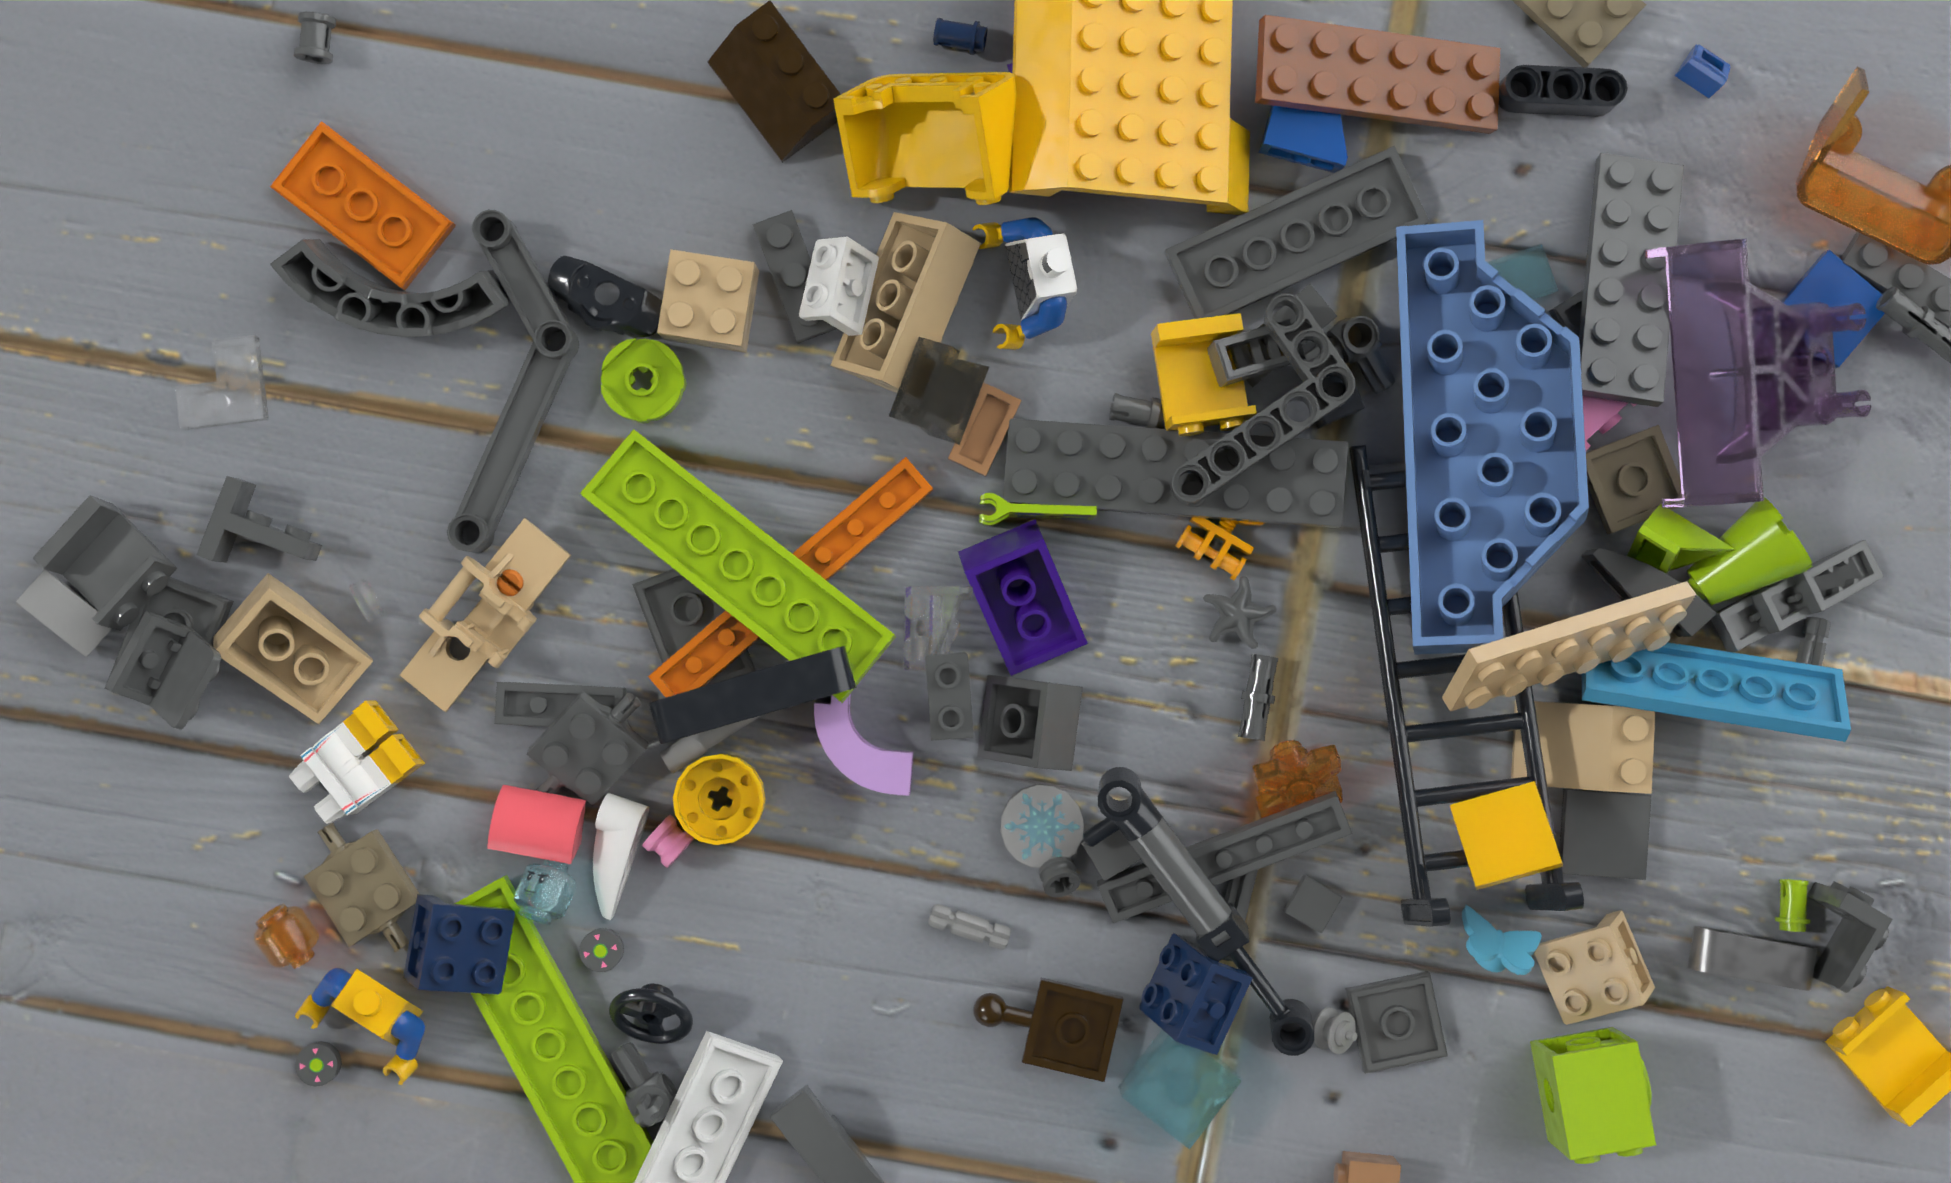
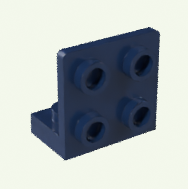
(458, 947)
(1193, 996)

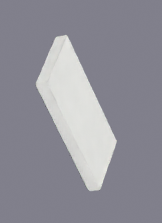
(711, 1113)

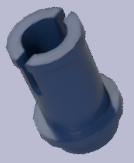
(960, 35)

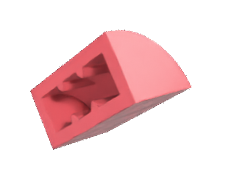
(537, 824)

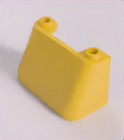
(929, 133)

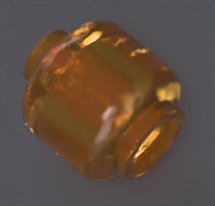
(286, 936)

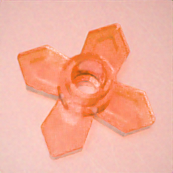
(1295, 776)

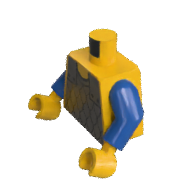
(373, 1008)

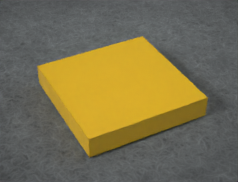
(1506, 835)

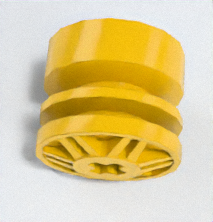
(695, 807)

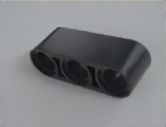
(1577, 80)

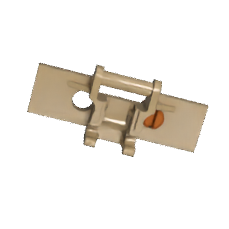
(495, 624)

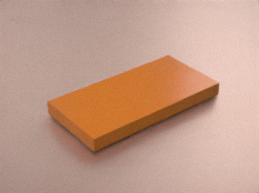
(363, 205)

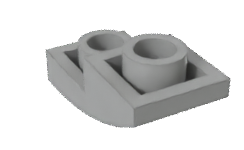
(63, 612)

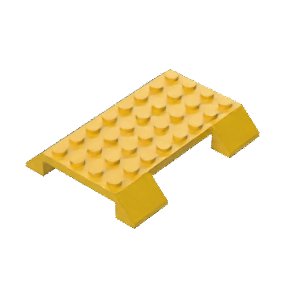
(1128, 102)

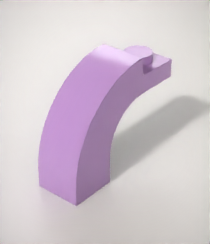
(856, 758)

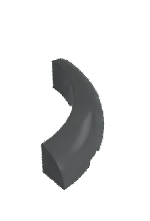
(382, 310)

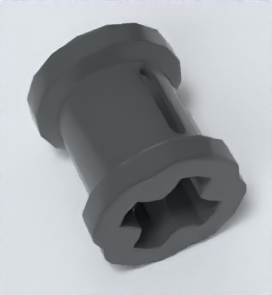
(315, 38)

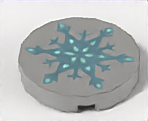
(1041, 825)

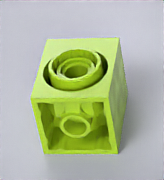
(1594, 1094)

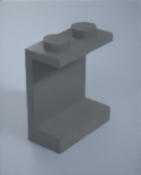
(107, 562)

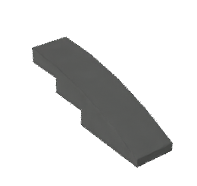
(1797, 597)

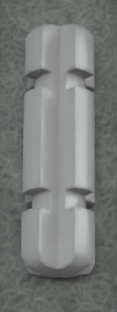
(969, 926)

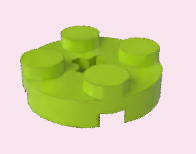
(618, 380)

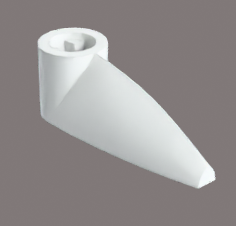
(616, 842)

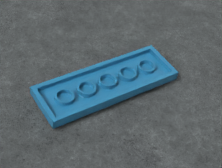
(1726, 689)

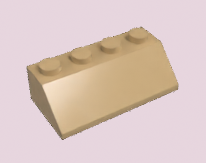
(911, 297)

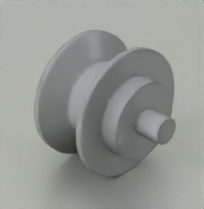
(1334, 1030)

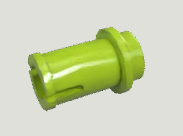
(1793, 905)

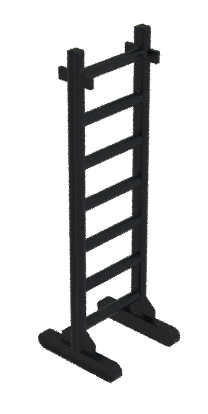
(1423, 910)

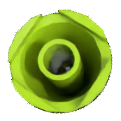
(1762, 556)

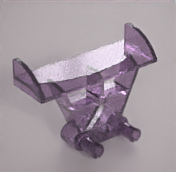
(1744, 370)

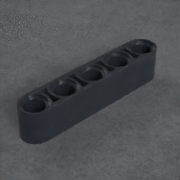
(752, 694)

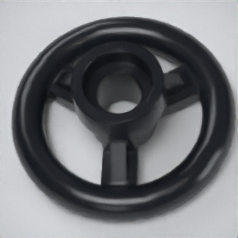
(650, 1007)

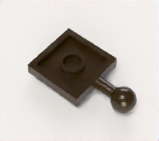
(1068, 1028)

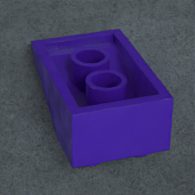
(1022, 597)

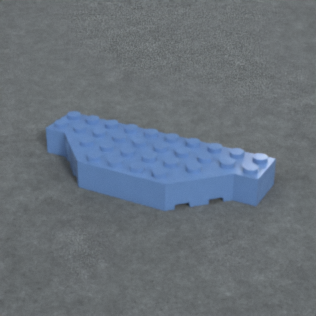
(1486, 435)

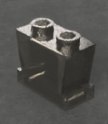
(938, 391)

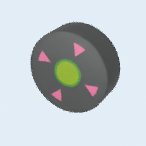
(601, 950)
(318, 1063)

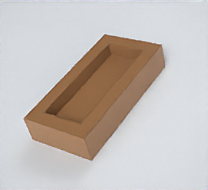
(985, 430)

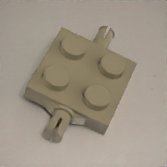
(363, 887)

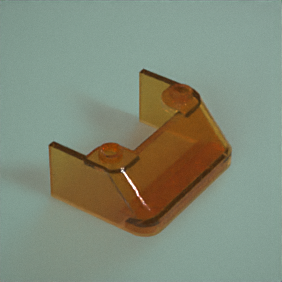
(1868, 194)

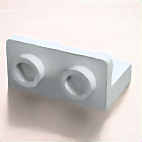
(839, 284)

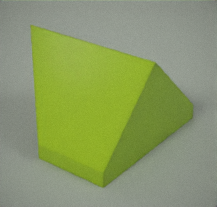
(1673, 542)

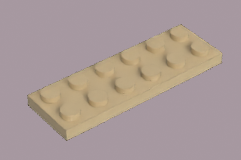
(1567, 647)

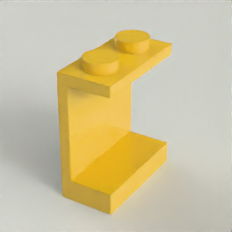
(1187, 379)
(1893, 1056)

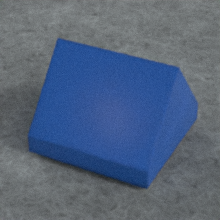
(1703, 71)

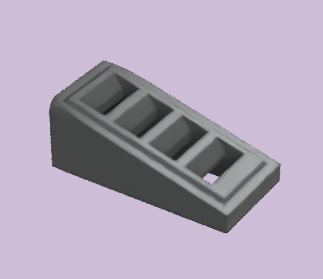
(1221, 363)

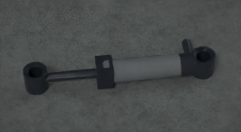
(1217, 925)

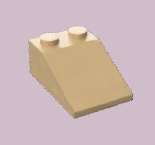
(291, 649)
(1592, 747)

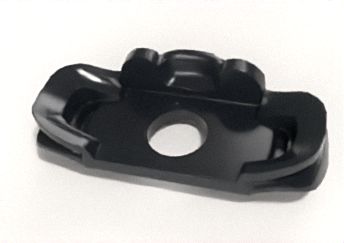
(576, 284)

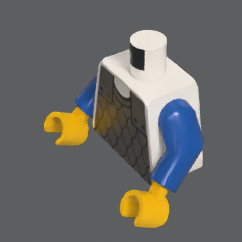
(1040, 276)

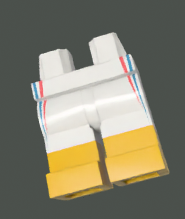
(345, 773)

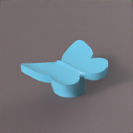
(1497, 949)

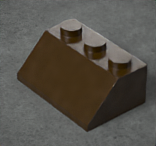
(776, 81)

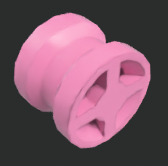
(668, 841)

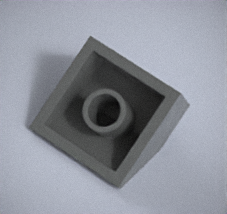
(1029, 722)

